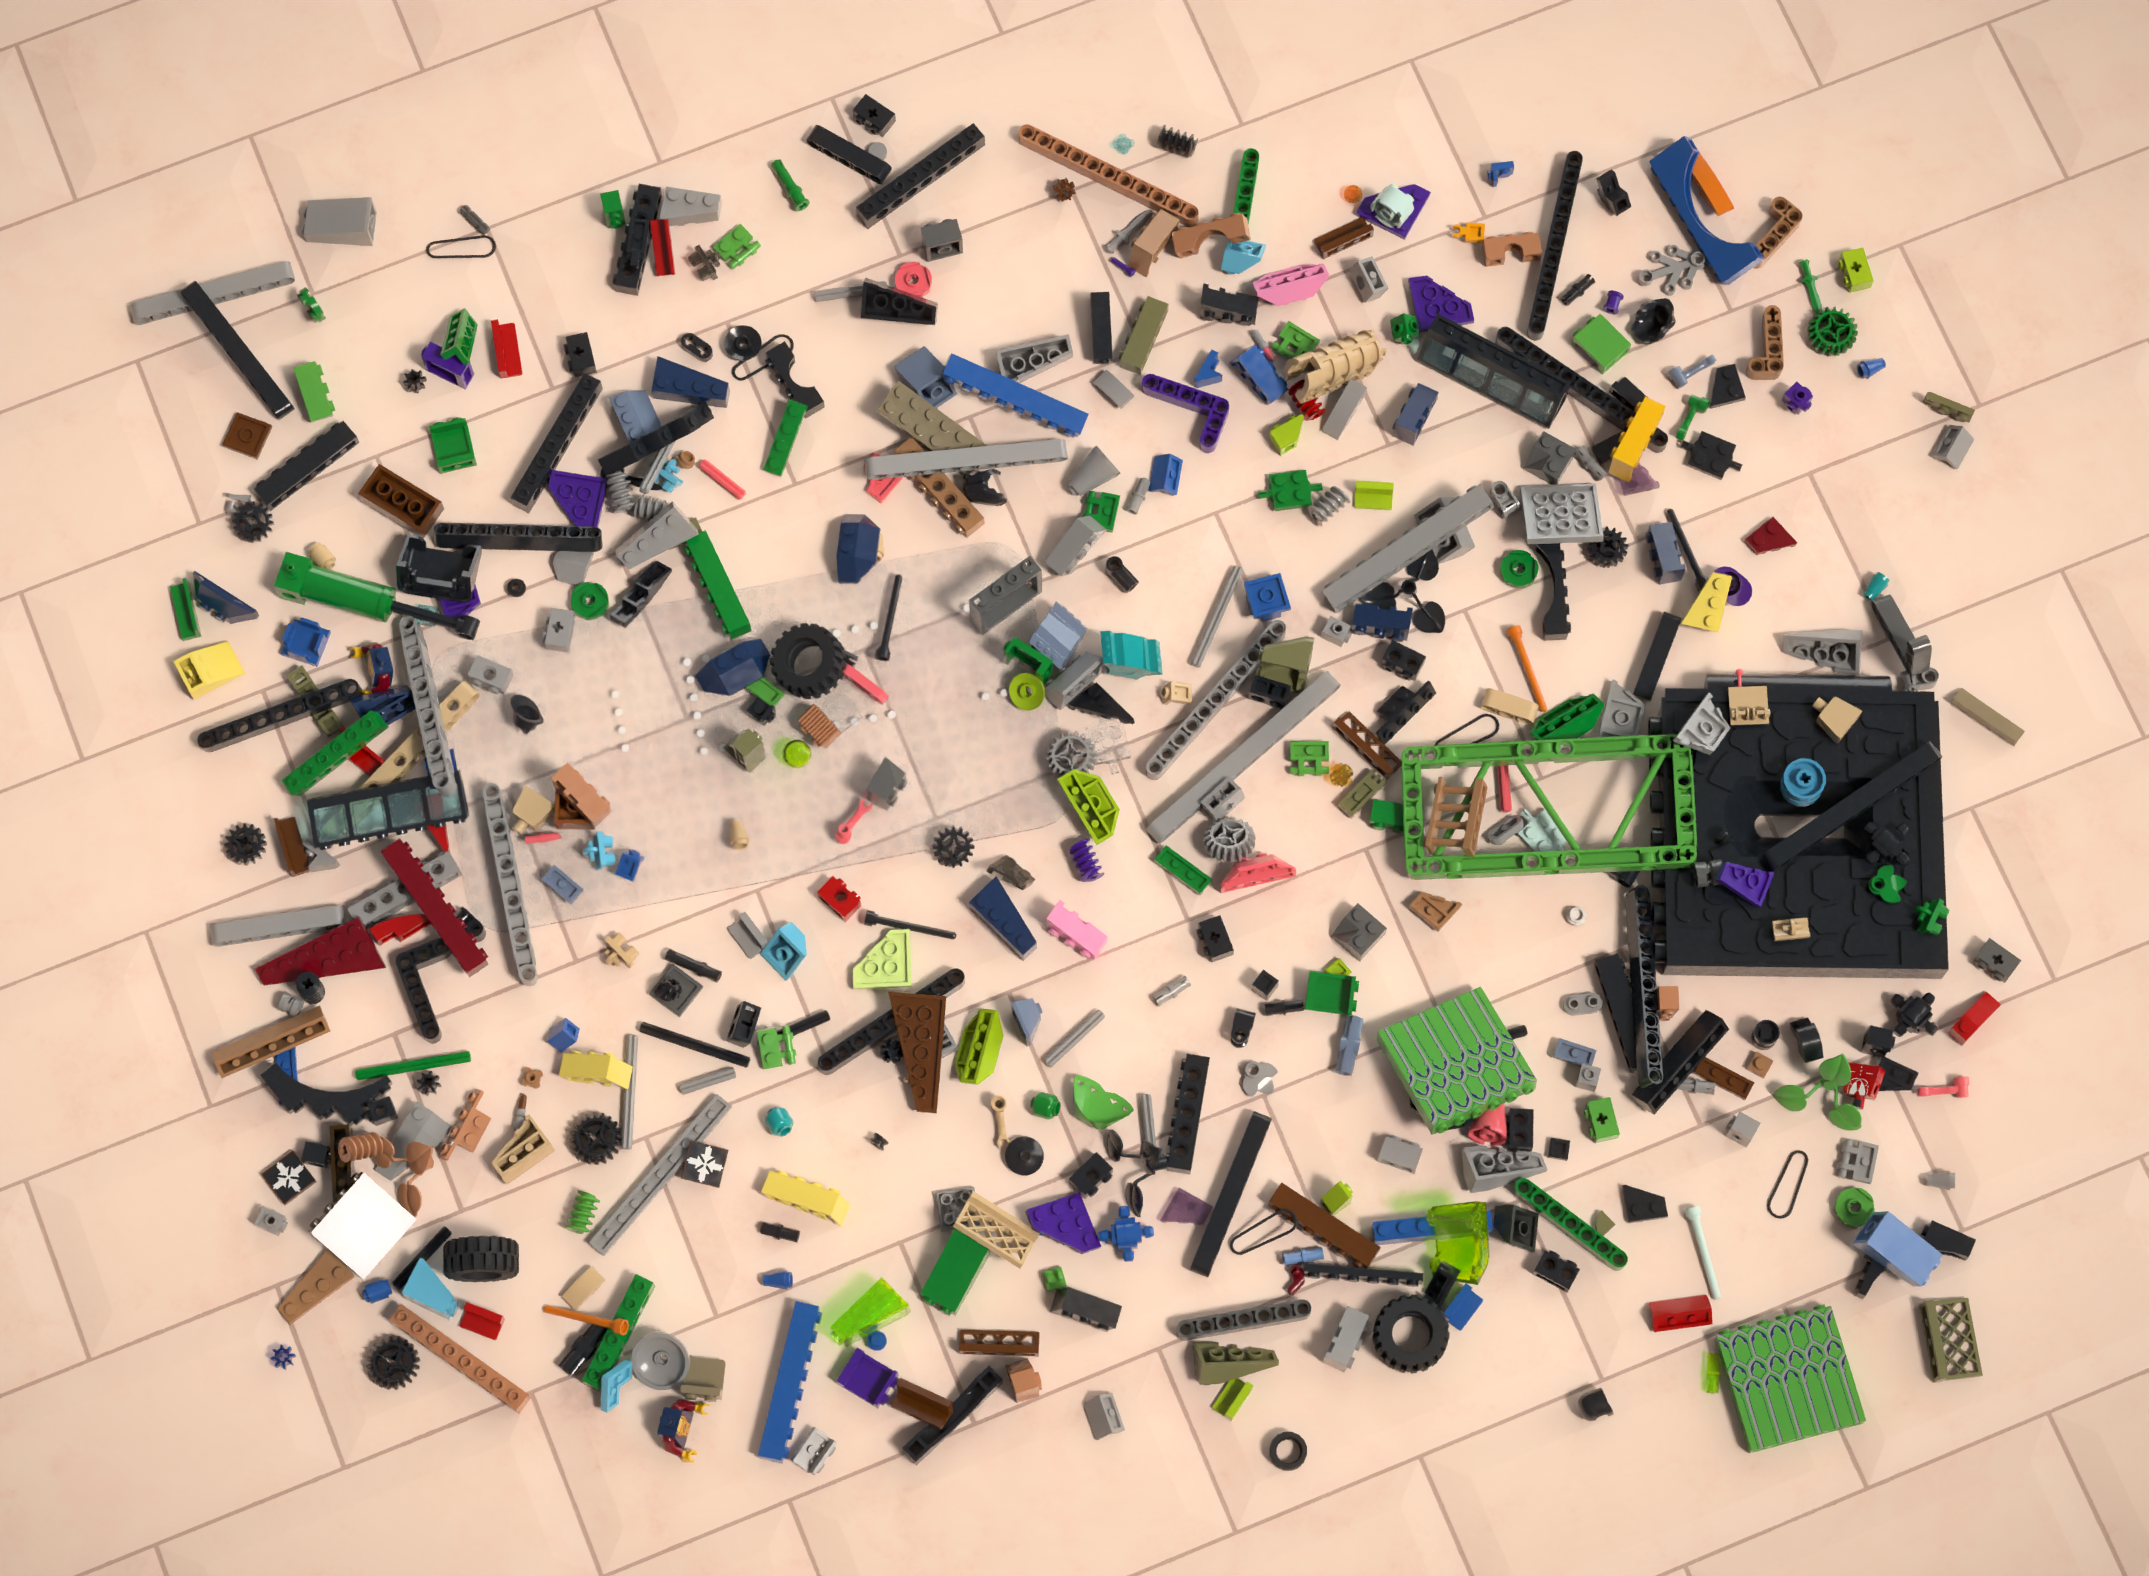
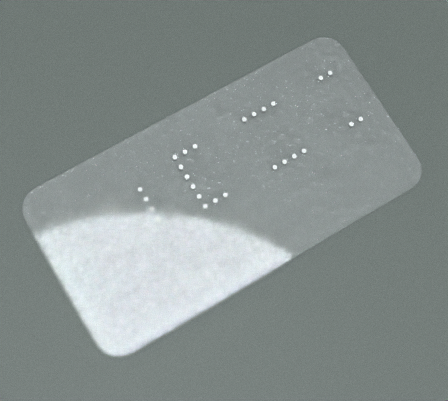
(654, 740)

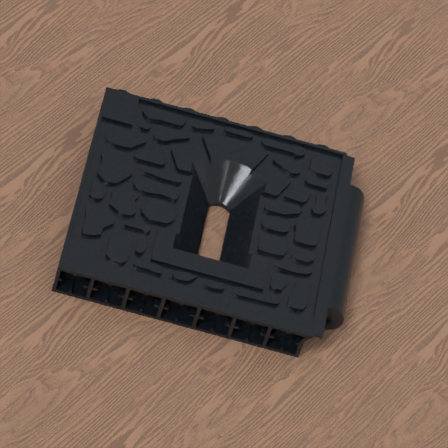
(1849, 926)

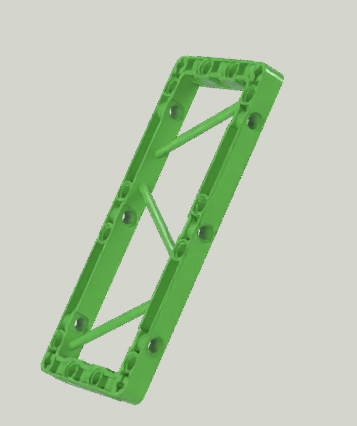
(1549, 862)

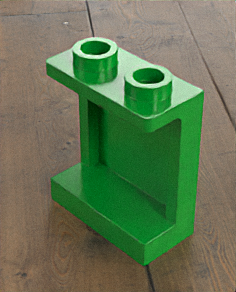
(452, 445)
(1029, 656)
(1331, 993)

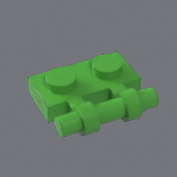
(735, 242)
(1297, 338)
(1309, 752)
(770, 1050)

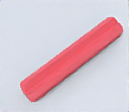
(722, 479)
(1504, 788)

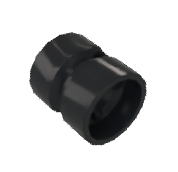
(1765, 1034)

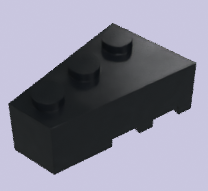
(1227, 306)

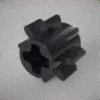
(419, 381)
(669, 989)
(891, 1051)
(428, 1089)

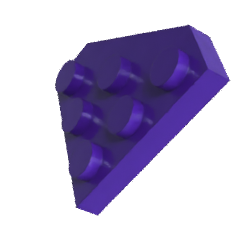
(1420, 198)
(1435, 299)
(579, 496)
(1066, 1223)

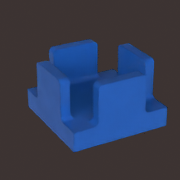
(1267, 597)
(305, 641)

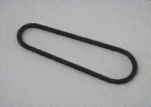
(461, 239)
(753, 373)
(1471, 722)
(1798, 1187)
(1259, 1223)

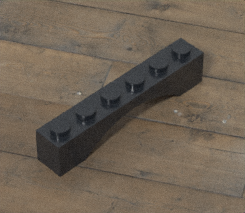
(1555, 621)
(973, 1396)

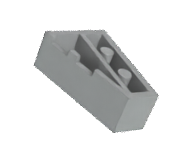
(1074, 545)
(1347, 1339)

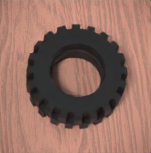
(790, 647)
(480, 1259)
(1418, 1308)

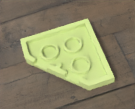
(886, 964)

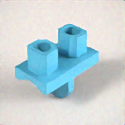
(671, 480)
(596, 850)

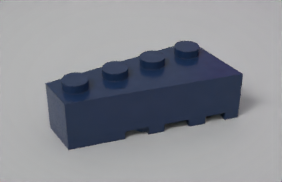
(687, 385)
(1002, 917)

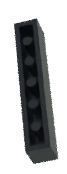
(306, 465)
(1619, 1002)
(1683, 1060)

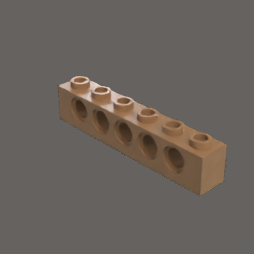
(966, 525)

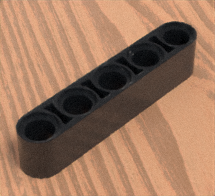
(848, 154)
(1657, 656)

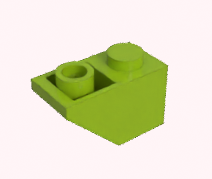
(1286, 436)
(1337, 1198)

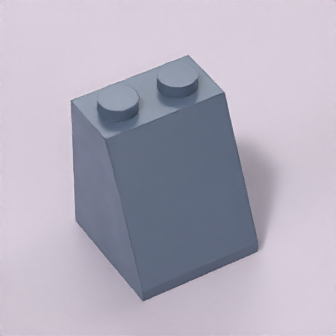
(922, 375)

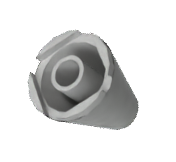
(1093, 472)

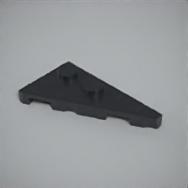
(1100, 703)

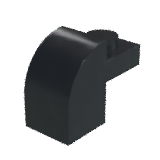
(1612, 194)
(1807, 1039)

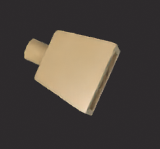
(1836, 717)
(531, 810)

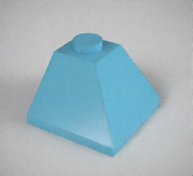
(1242, 256)
(786, 950)

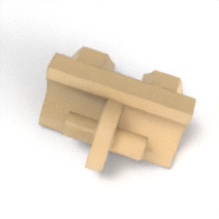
(1790, 929)
(626, 956)

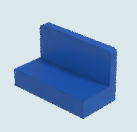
(1165, 474)
(1462, 1307)

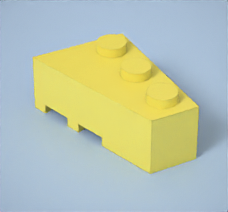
(595, 1068)

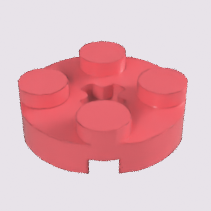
(919, 272)

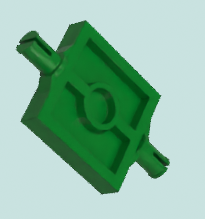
(1290, 490)

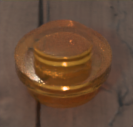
(1353, 194)

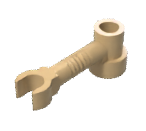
(1000, 1118)

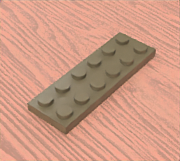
(924, 421)

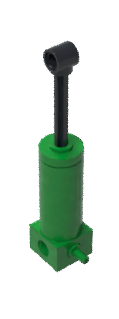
(303, 581)

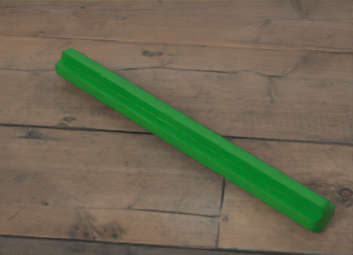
(413, 1065)

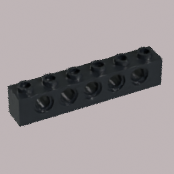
(631, 283)
(1199, 1065)

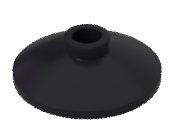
(738, 336)
(1014, 1158)

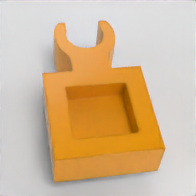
(1472, 232)

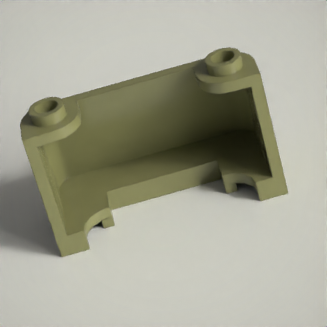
(1287, 662)

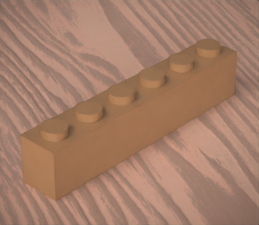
(270, 1041)

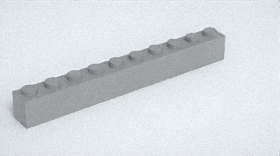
(1408, 548)

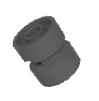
(1700, 870)

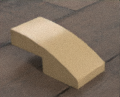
(583, 1287)

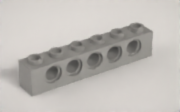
(400, 901)

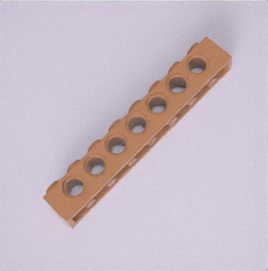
(460, 1358)

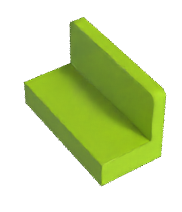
(1373, 495)
(1232, 1398)

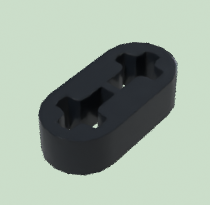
(694, 350)

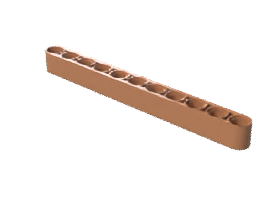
(1103, 168)

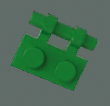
(1107, 509)

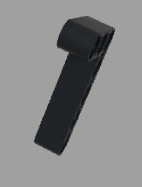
(418, 987)

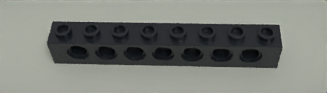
(920, 176)
(556, 443)

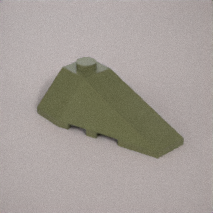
(1221, 1364)

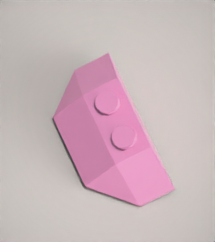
(1291, 283)

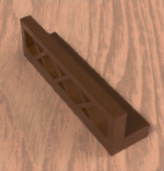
(1364, 748)
(999, 1349)

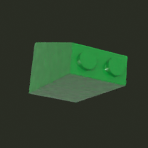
(955, 1273)

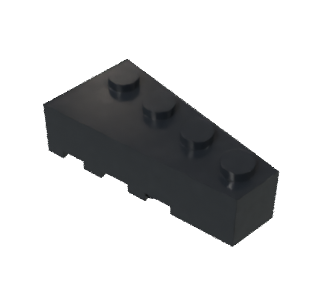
(893, 304)

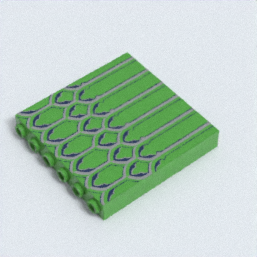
(1456, 1061)
(1789, 1378)

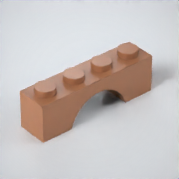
(1188, 240)

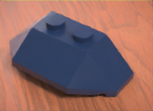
(856, 548)
(220, 602)
(734, 668)

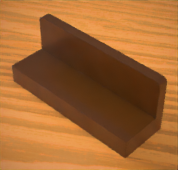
(1344, 237)
(292, 846)
(922, 1404)

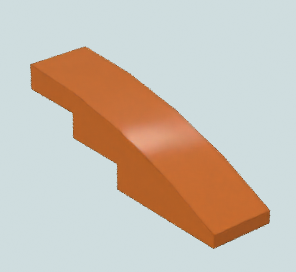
(1710, 187)

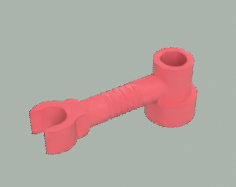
(844, 838)
(1960, 1088)

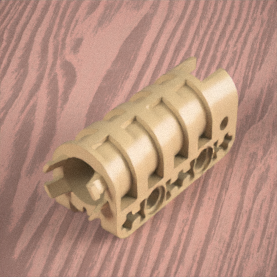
(1335, 364)

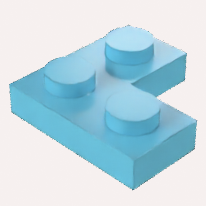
(611, 1384)

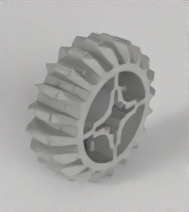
(1079, 755)
(1229, 839)

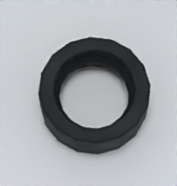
(1273, 1451)

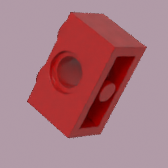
(844, 908)

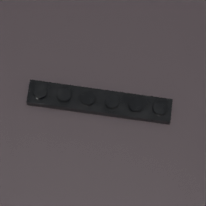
(1372, 1276)

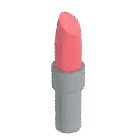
(1263, 345)

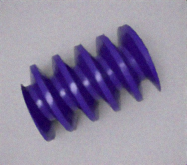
(1084, 861)

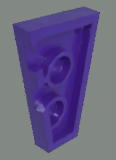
(1745, 882)

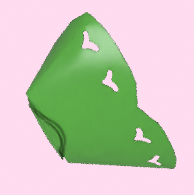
(1096, 1106)

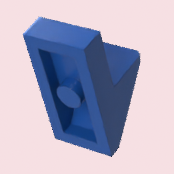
(1207, 373)

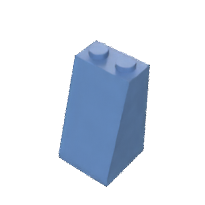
(1897, 1248)

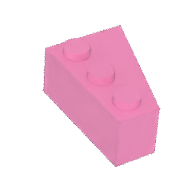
(1076, 931)

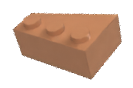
(581, 795)
(1024, 1380)

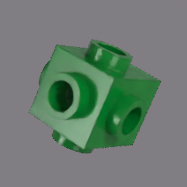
(1404, 328)

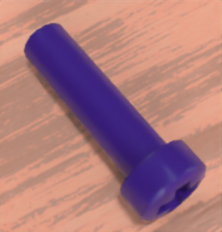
(1131, 271)

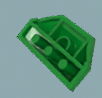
(1568, 719)

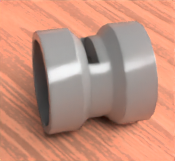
(290, 1004)

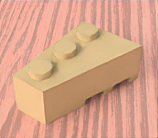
(522, 1152)

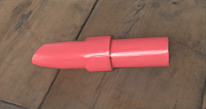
(542, 838)

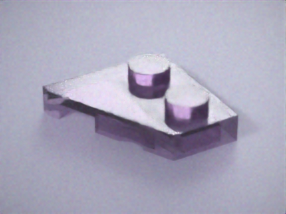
(1186, 1209)

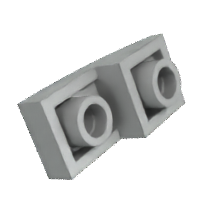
(1113, 389)

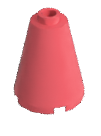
(1489, 1127)

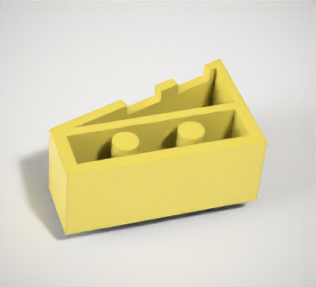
(1709, 605)

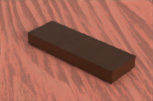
(1724, 1078)

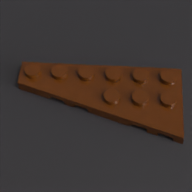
(920, 1032)

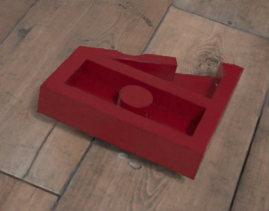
(1770, 537)

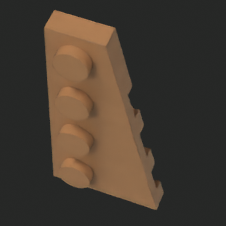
(319, 1283)

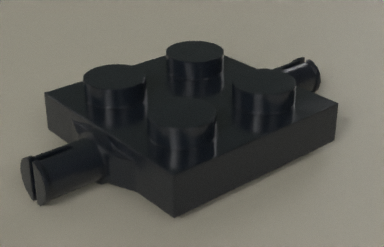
(1711, 455)

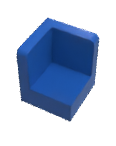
(563, 1035)

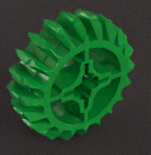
(1818, 336)

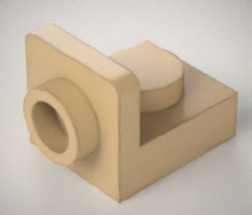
(1177, 693)

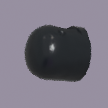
(1594, 1404)

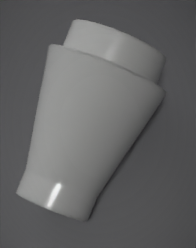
(1941, 1180)

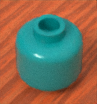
(779, 1121)

